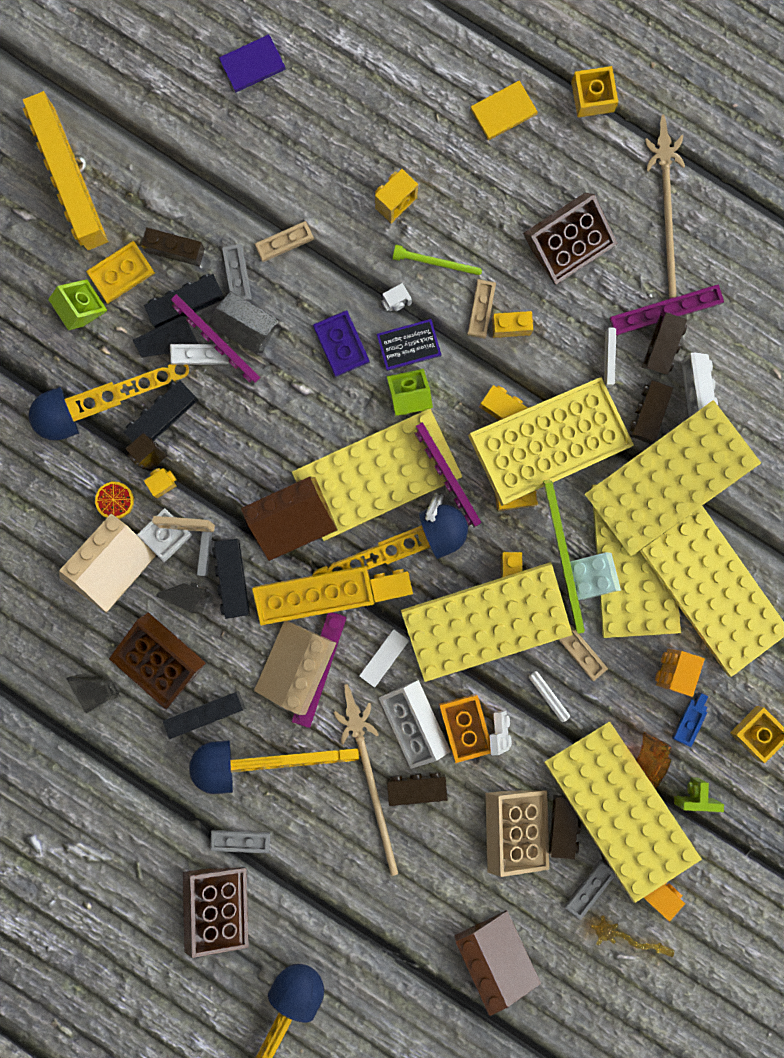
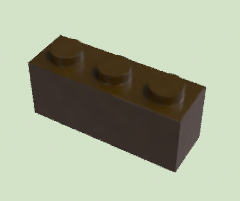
(173, 246)
(665, 343)
(650, 411)
(145, 452)
(417, 789)
(563, 829)

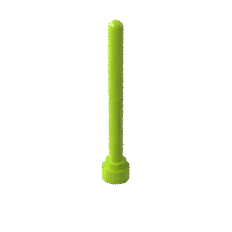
(401, 253)

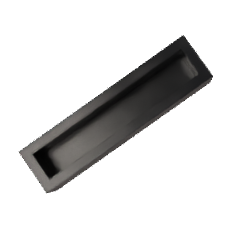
(196, 295)
(162, 413)
(232, 578)
(204, 715)

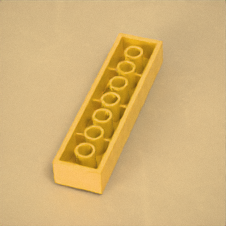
(64, 171)

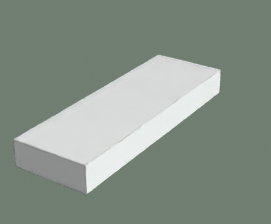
(196, 354)
(609, 361)
(384, 658)

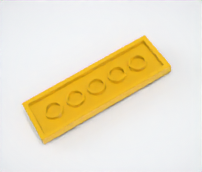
(313, 595)

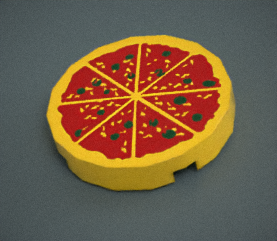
(114, 499)

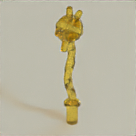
(606, 932)

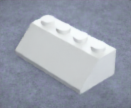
(698, 381)
(414, 725)

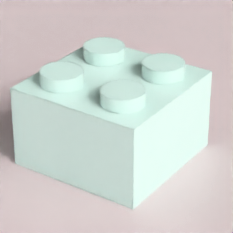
(595, 576)

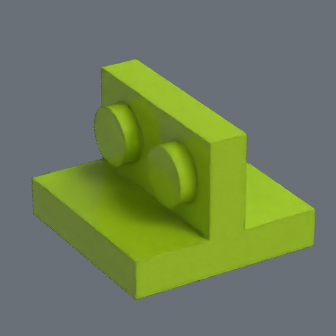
(698, 798)

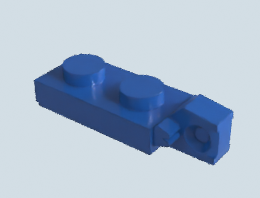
(691, 720)

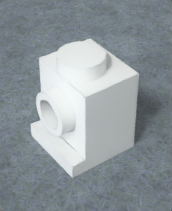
(396, 298)

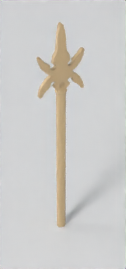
(664, 154)
(356, 725)

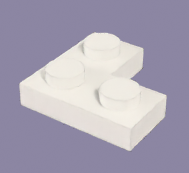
(500, 740)

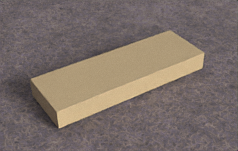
(284, 241)
(481, 309)
(183, 524)
(583, 655)

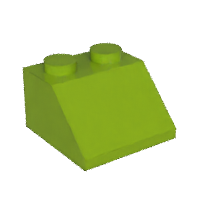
(77, 304)
(409, 392)

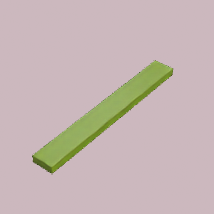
(564, 557)

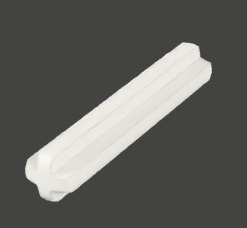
(432, 509)
(549, 696)

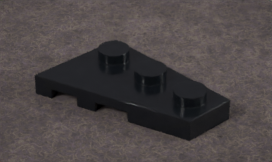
(158, 340)

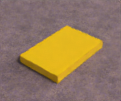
(503, 110)
(120, 272)

